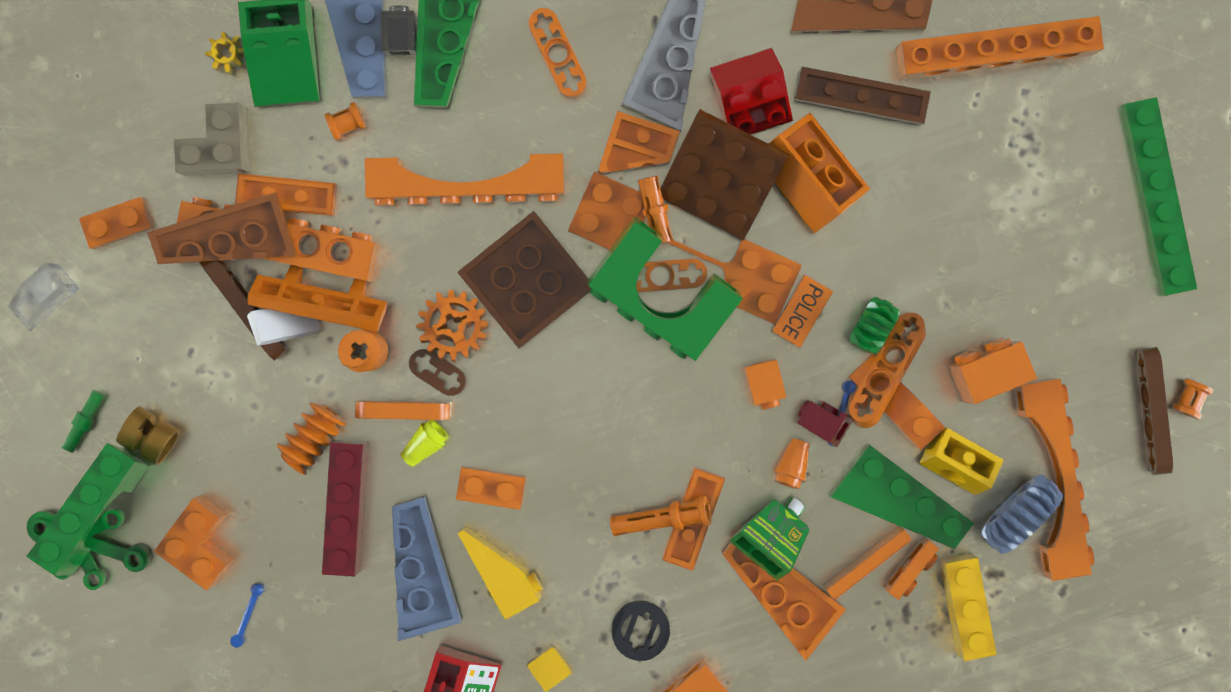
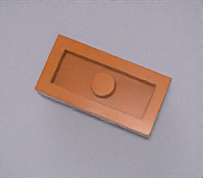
(116, 223)
(490, 488)
(920, 559)

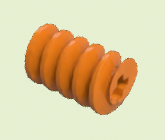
(350, 350)
(310, 437)

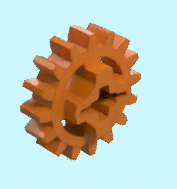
(439, 330)

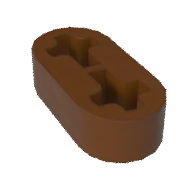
(434, 379)

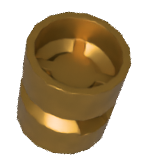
(145, 434)

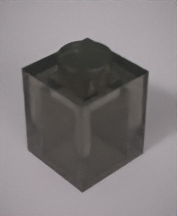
(399, 31)

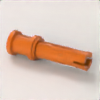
(676, 516)

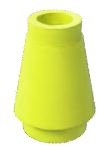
(425, 441)

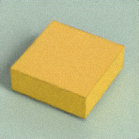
(549, 668)

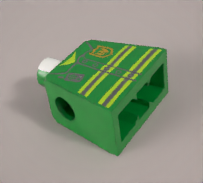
(774, 537)

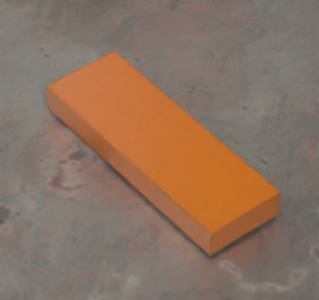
(293, 194)
(686, 544)
(867, 562)

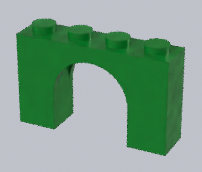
(686, 329)
(63, 542)

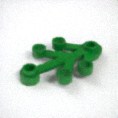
(99, 546)

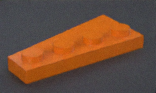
(793, 602)

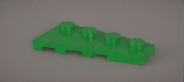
(440, 47)
(894, 495)

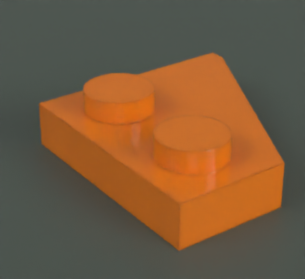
(637, 144)

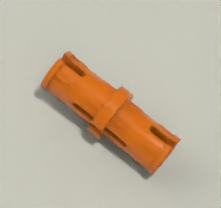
(655, 207)

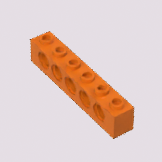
(999, 48)
(362, 250)

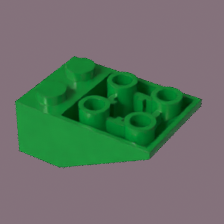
(279, 51)

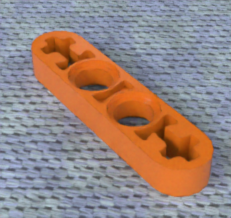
(883, 368)

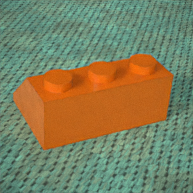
(816, 173)

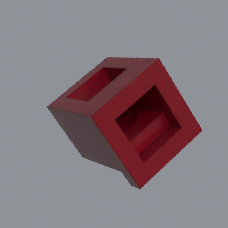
(824, 422)

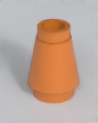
(793, 464)

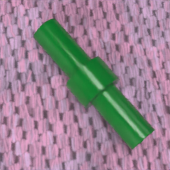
(83, 421)

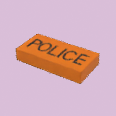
(802, 311)

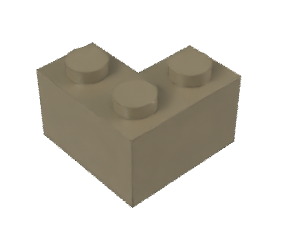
(223, 149)

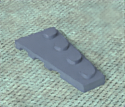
(359, 44)
(422, 581)

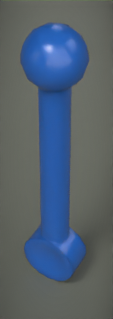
(848, 388)
(238, 639)

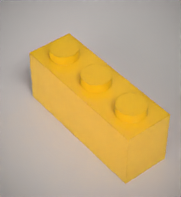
(967, 606)

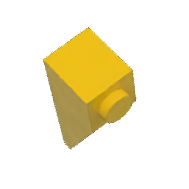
(504, 577)

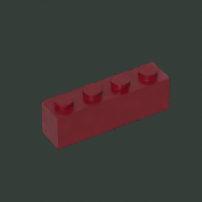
(345, 508)

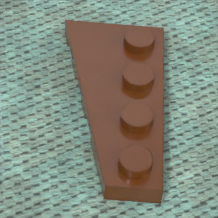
(860, 15)
(235, 232)

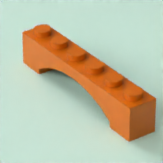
(390, 181)
(1066, 550)

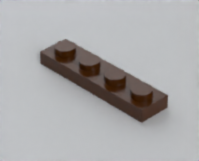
(862, 95)

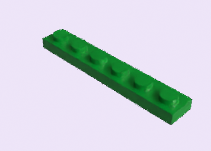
(1159, 196)

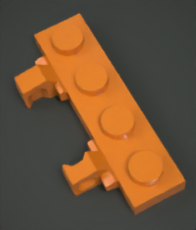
(318, 303)

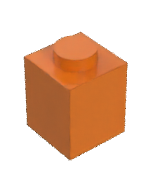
(765, 384)

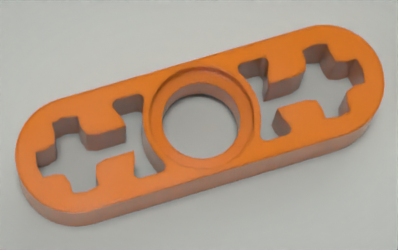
(555, 27)
(683, 266)
(402, 410)

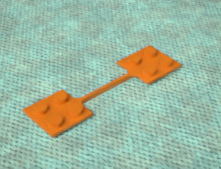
(755, 271)

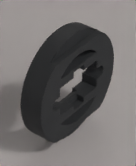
(637, 608)

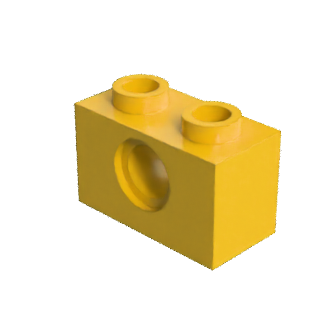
(961, 462)

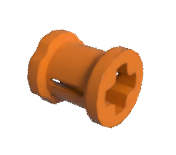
(345, 121)
(1192, 387)

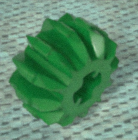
(874, 325)

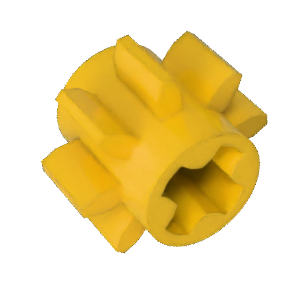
(220, 60)

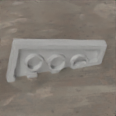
(665, 68)

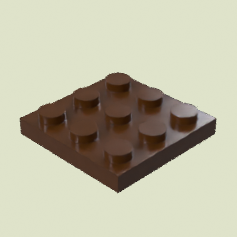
(722, 174)
(526, 279)

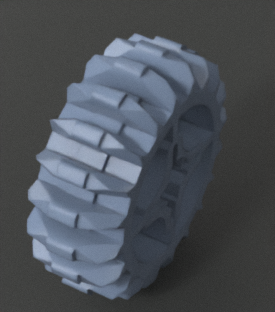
(1022, 514)

